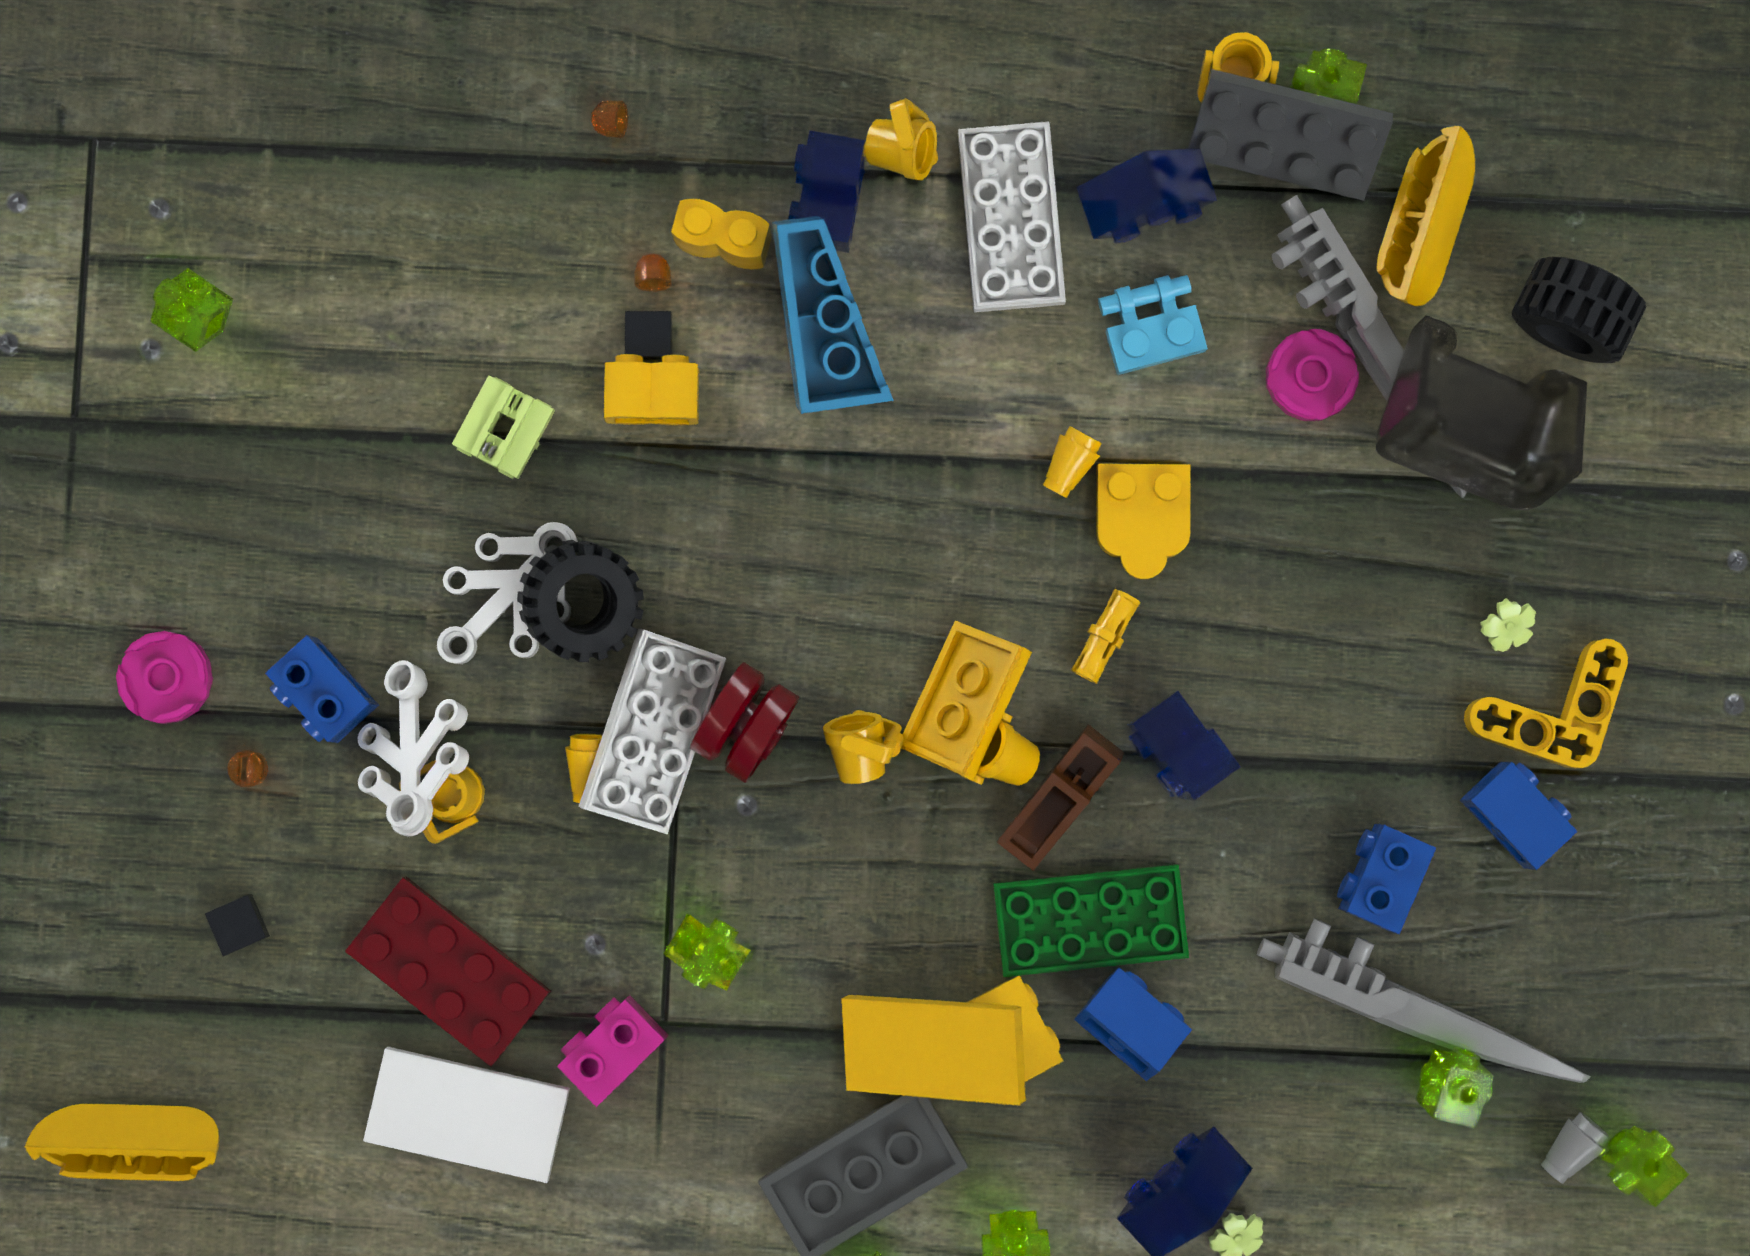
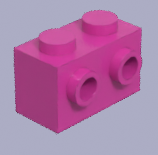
(612, 1049)

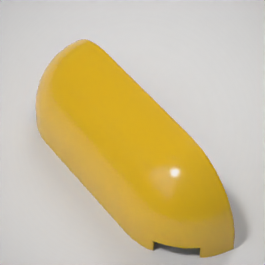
(1427, 217)
(126, 1141)

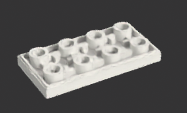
(1011, 217)
(650, 731)
(466, 1114)

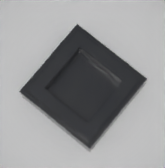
(648, 333)
(237, 925)

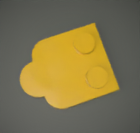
(1143, 514)

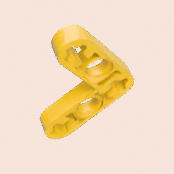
(1572, 720)

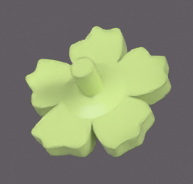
(1510, 626)
(1238, 1237)

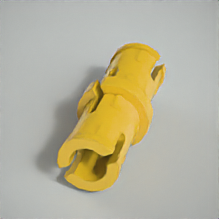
(1105, 636)

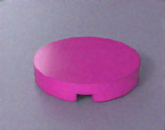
(1312, 375)
(164, 677)

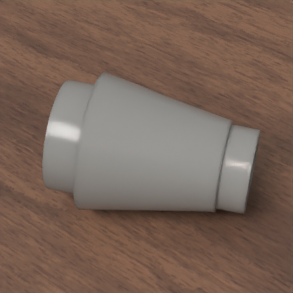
(1575, 1147)

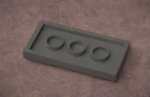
(1290, 134)
(862, 1174)

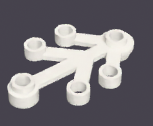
(508, 584)
(412, 807)

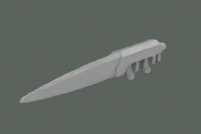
(1344, 290)
(1367, 992)

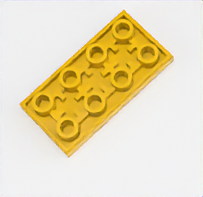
(934, 1049)

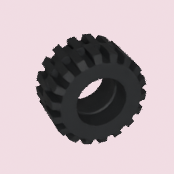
(1579, 309)
(611, 622)

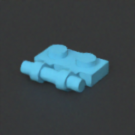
(1155, 338)

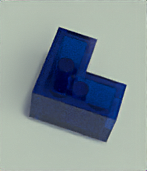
(831, 183)
(1147, 191)
(1183, 749)
(1185, 1193)

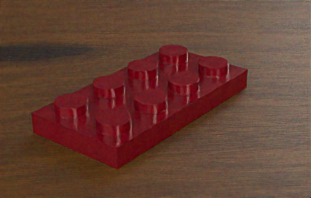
(448, 971)

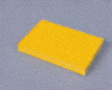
(964, 699)

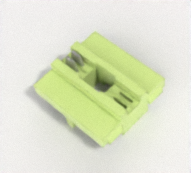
(493, 402)

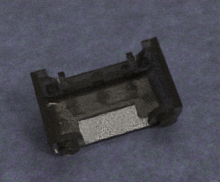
(1481, 426)

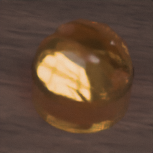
(610, 118)
(652, 273)
(255, 769)

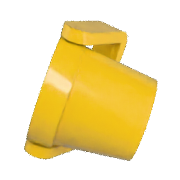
(1239, 55)
(904, 143)
(859, 745)
(1009, 757)
(455, 802)

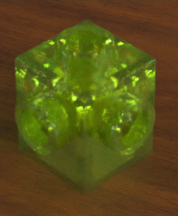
(1330, 75)
(190, 309)
(714, 958)
(1454, 1086)
(1643, 1165)
(1015, 1235)

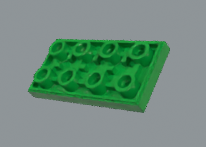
(1090, 920)

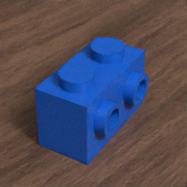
(320, 690)
(1520, 814)
(1385, 877)
(1133, 1023)

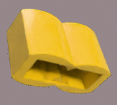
(710, 232)
(651, 391)

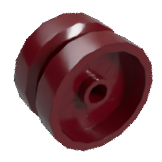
(751, 726)

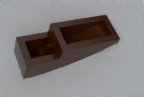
(1061, 797)

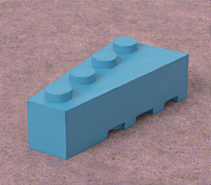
(824, 329)

